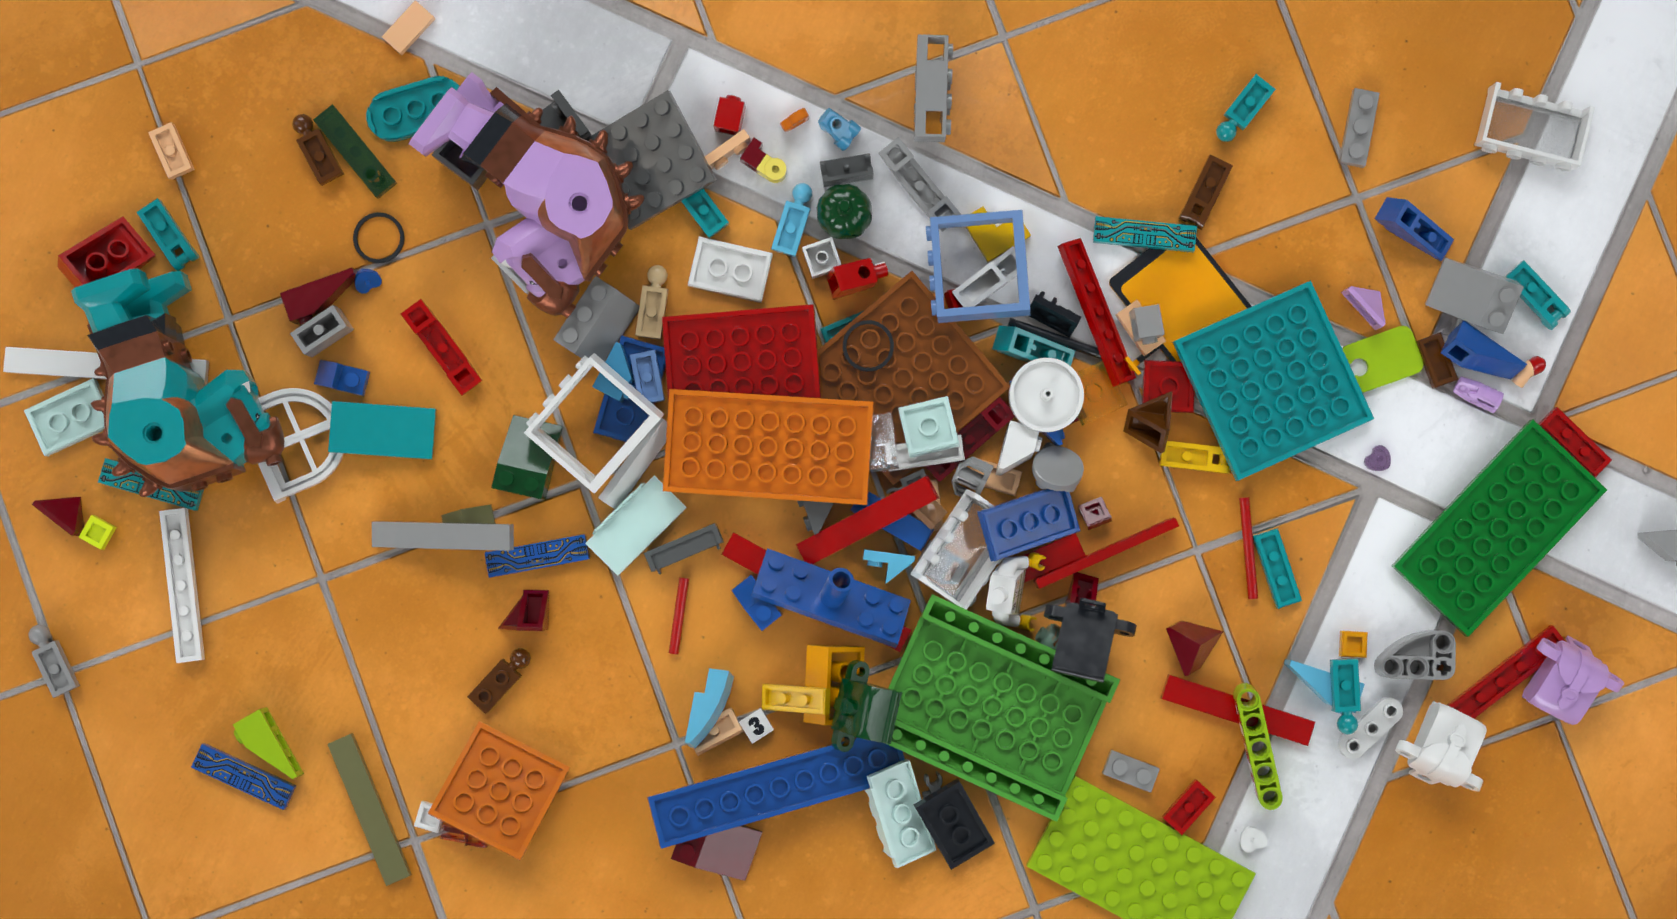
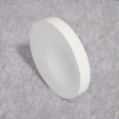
(1046, 395)

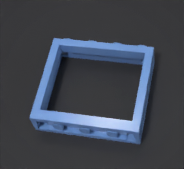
(936, 282)

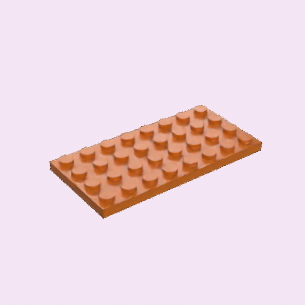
(768, 446)

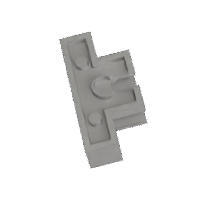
(931, 87)

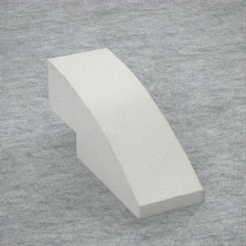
(987, 280)

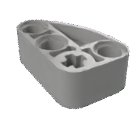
(1422, 648)

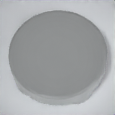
(1057, 469)

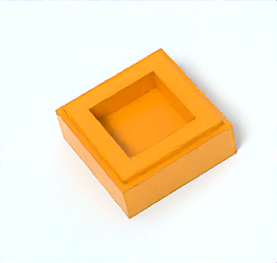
(1353, 644)

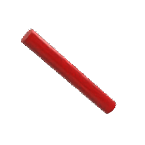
(678, 615)

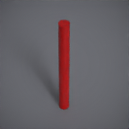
(1248, 546)

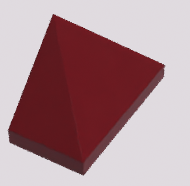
(64, 512)

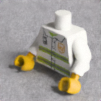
(1007, 589)

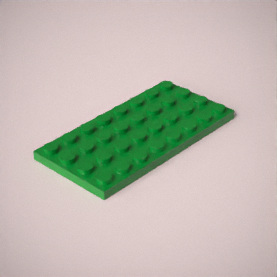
(1499, 528)

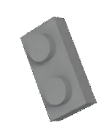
(1130, 770)

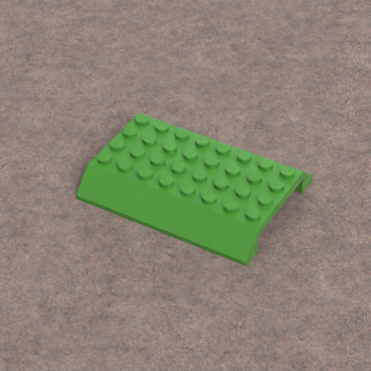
(993, 708)

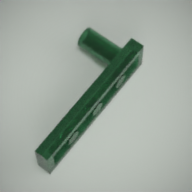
(355, 151)

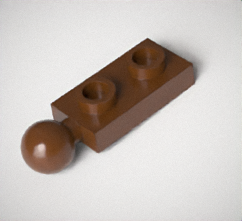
(316, 150)
(499, 680)

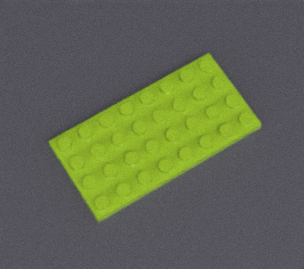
(1135, 861)

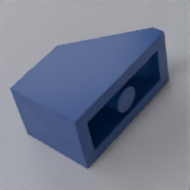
(760, 611)

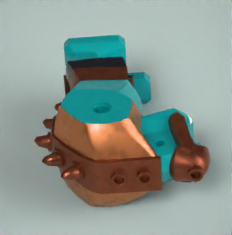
(155, 405)

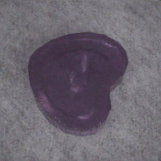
(1378, 459)

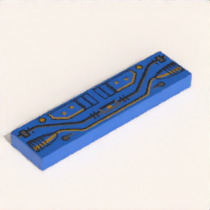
(537, 556)
(243, 776)

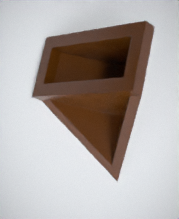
(1151, 422)

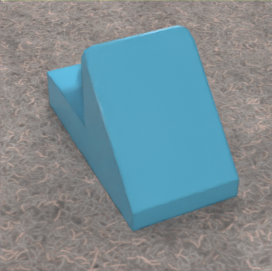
(895, 565)

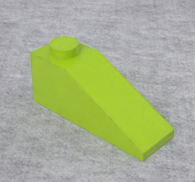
(264, 738)

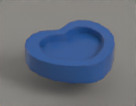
(367, 279)

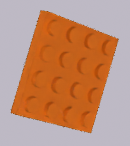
(499, 791)

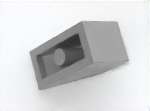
(1662, 543)

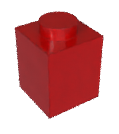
(729, 115)

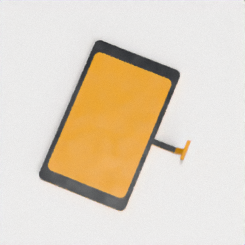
(1187, 288)

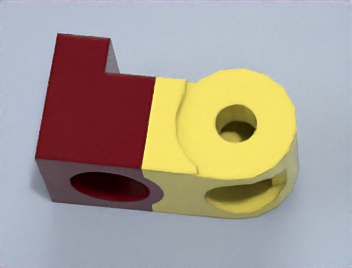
(769, 168)

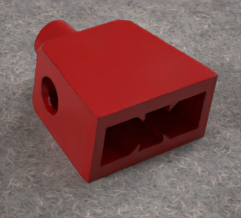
(845, 278)

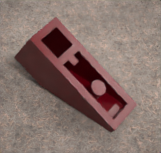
(316, 296)

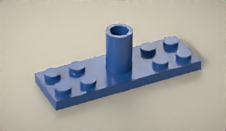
(831, 597)

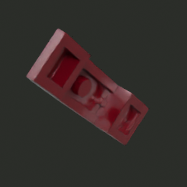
(976, 434)

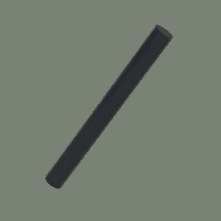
(1057, 338)

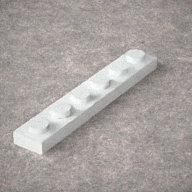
(182, 585)

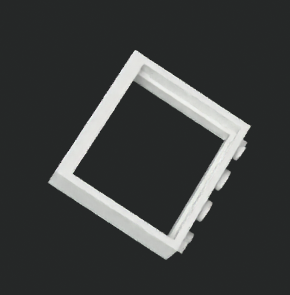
(563, 457)

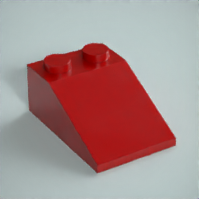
(105, 254)

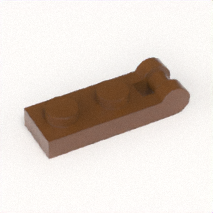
(1206, 191)

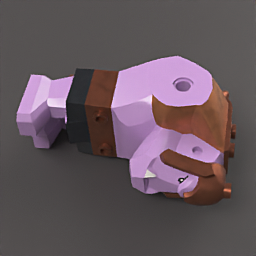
(551, 177)

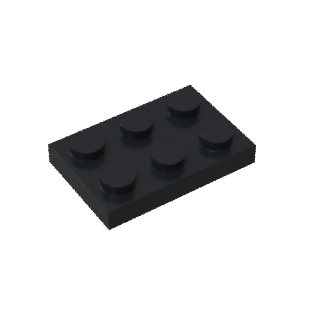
(954, 823)

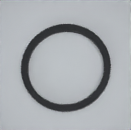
(362, 221)
(845, 345)

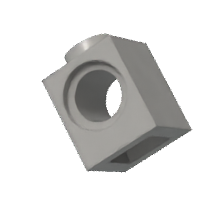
(1146, 324)

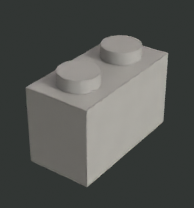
(322, 331)

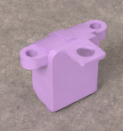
(1568, 680)

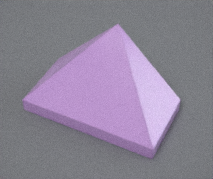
(1368, 304)

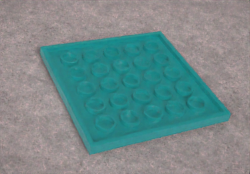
(1273, 380)

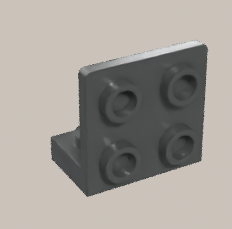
(557, 114)

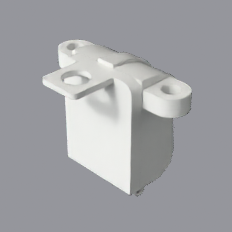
(1445, 748)

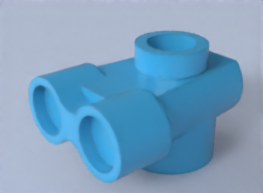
(843, 130)

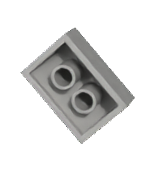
(597, 321)

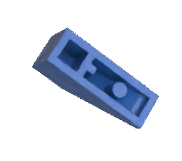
(1414, 227)

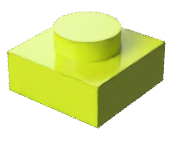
(97, 532)

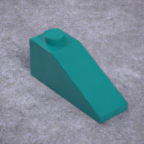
(1028, 346)

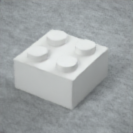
(821, 257)

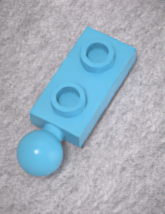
(793, 221)

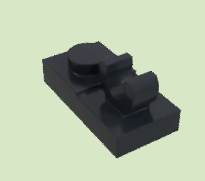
(1053, 316)

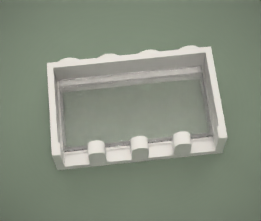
(1534, 128)
(958, 556)

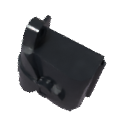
(1086, 638)

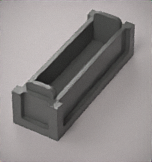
(684, 547)

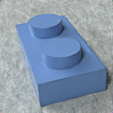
(647, 375)

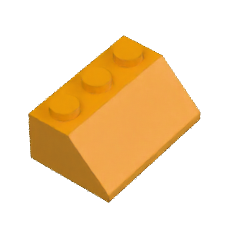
(825, 669)

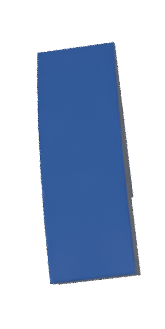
(906, 529)

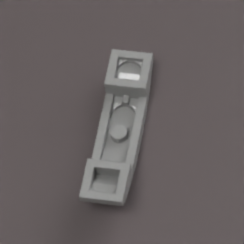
(916, 181)

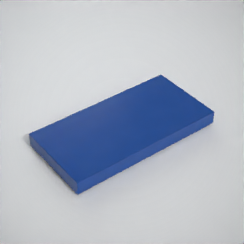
(623, 419)
(1027, 522)

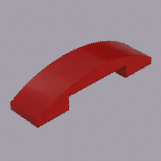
(442, 346)

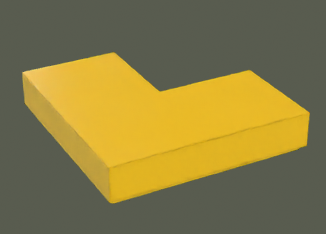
(993, 240)

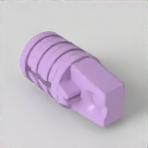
(1478, 394)

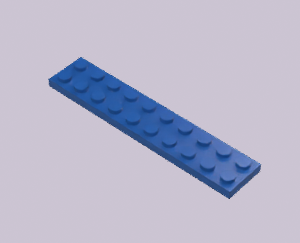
(767, 790)

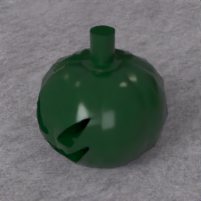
(844, 211)

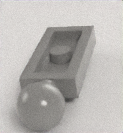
(52, 662)

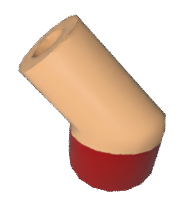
(1534, 366)

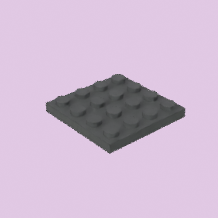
(663, 156)

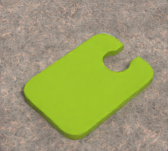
(1388, 357)

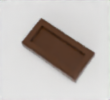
(1437, 366)

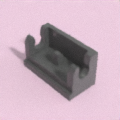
(846, 170)

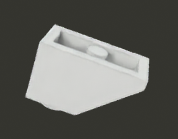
(1017, 447)

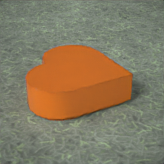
(794, 120)

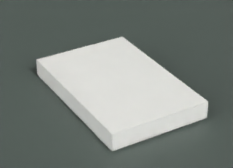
(730, 269)

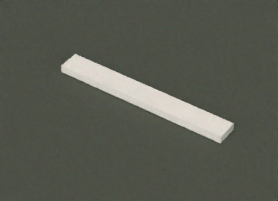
(67, 363)

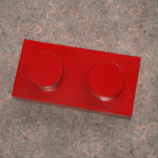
(1188, 807)

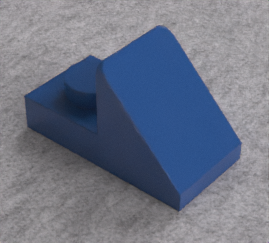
(342, 377)

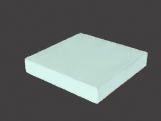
(928, 427)

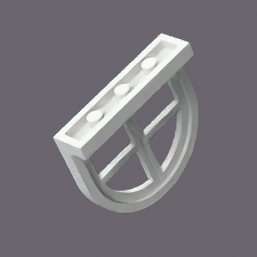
(272, 474)

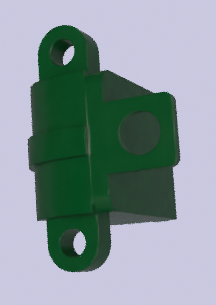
(863, 709)

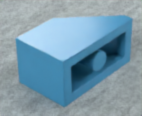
(618, 362)

